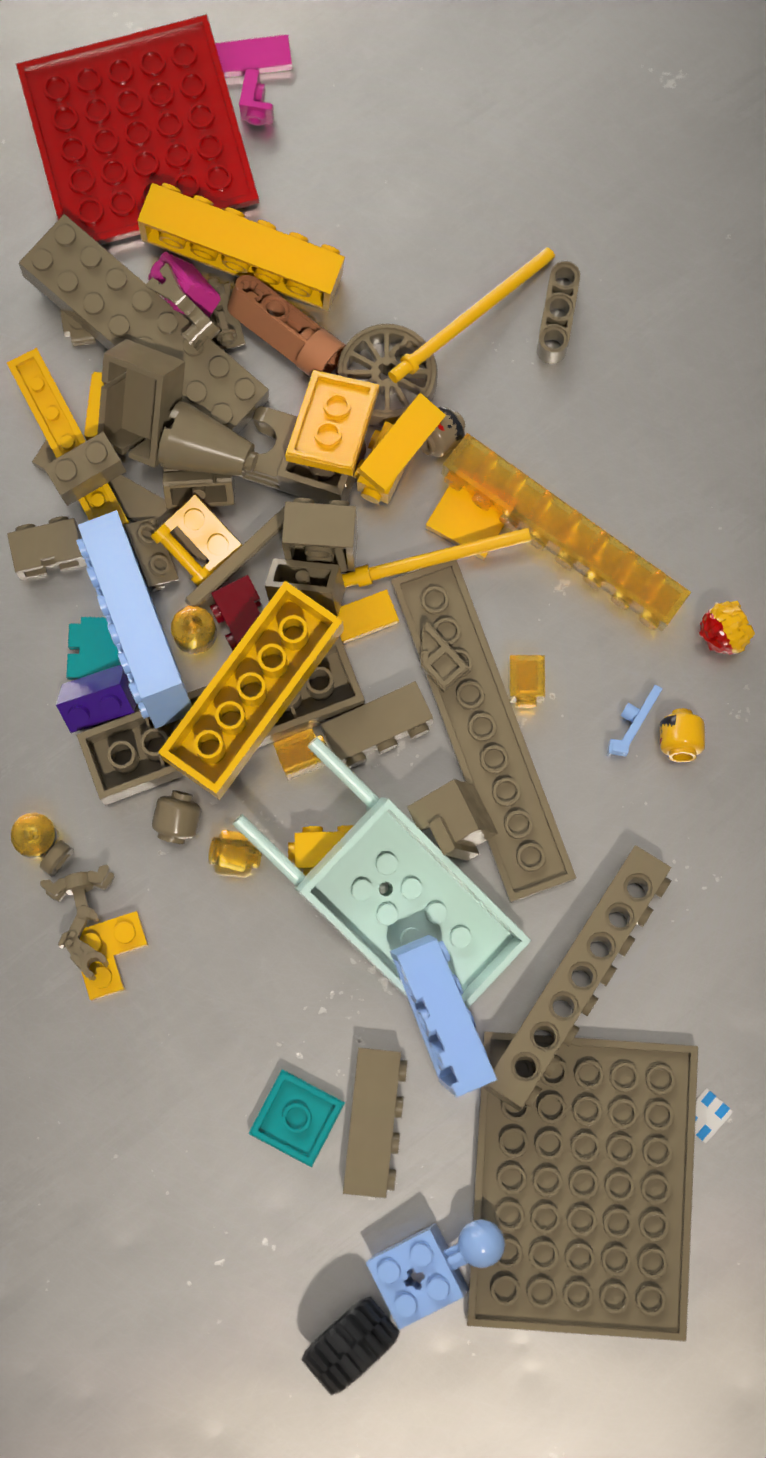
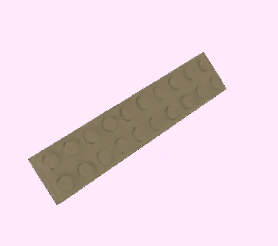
(487, 734)

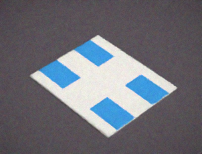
(710, 1115)

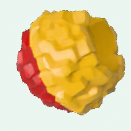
(726, 628)

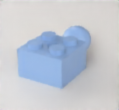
(408, 1301)

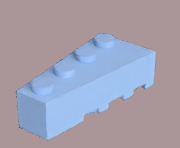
(442, 1016)

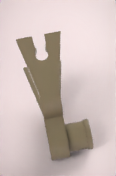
(202, 325)

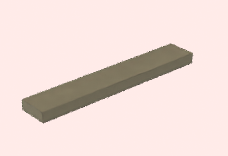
(135, 502)

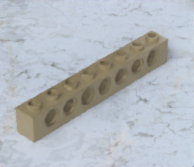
(639, 869)

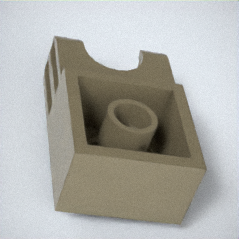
(291, 477)

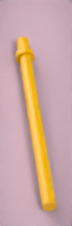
(411, 362)

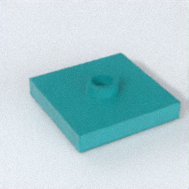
(296, 1118)

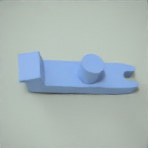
(636, 716)

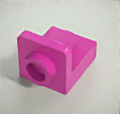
(252, 103)

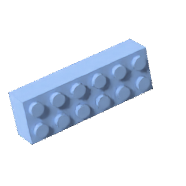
(133, 620)

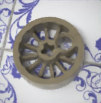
(406, 342)

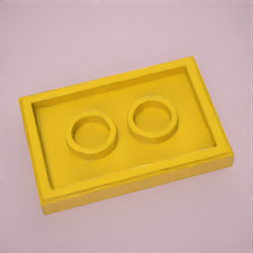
(332, 422)

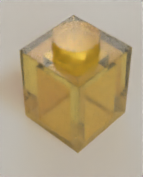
(526, 680)
(296, 756)

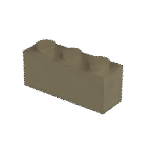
(378, 725)

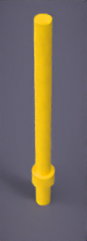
(365, 574)

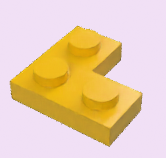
(112, 939)

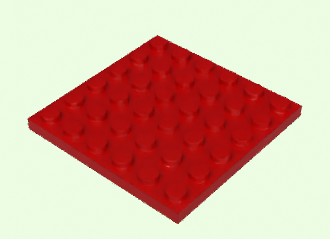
(134, 117)

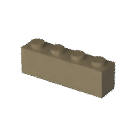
(372, 1123)

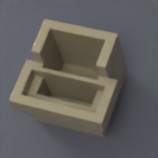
(455, 819)

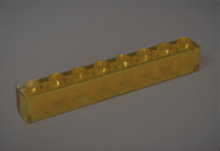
(565, 533)

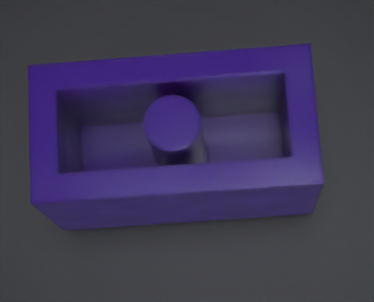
(95, 699)

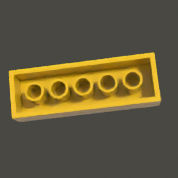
(240, 245)
(252, 690)

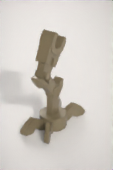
(78, 885)

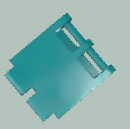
(95, 648)

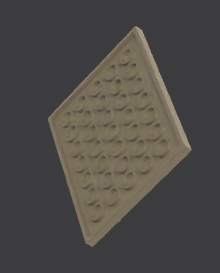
(589, 1192)

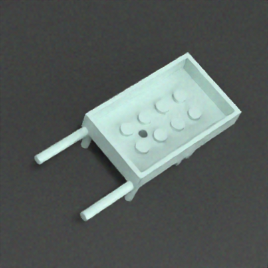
(423, 894)

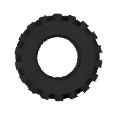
(350, 1345)

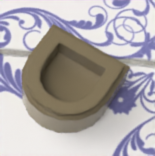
(56, 858)

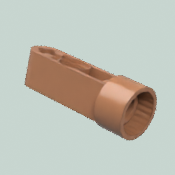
(284, 326)

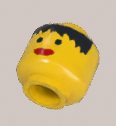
(682, 735)

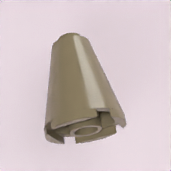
(204, 445)

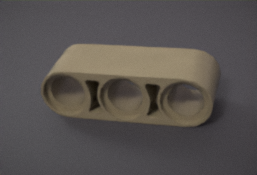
(558, 298)

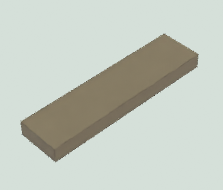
(237, 560)

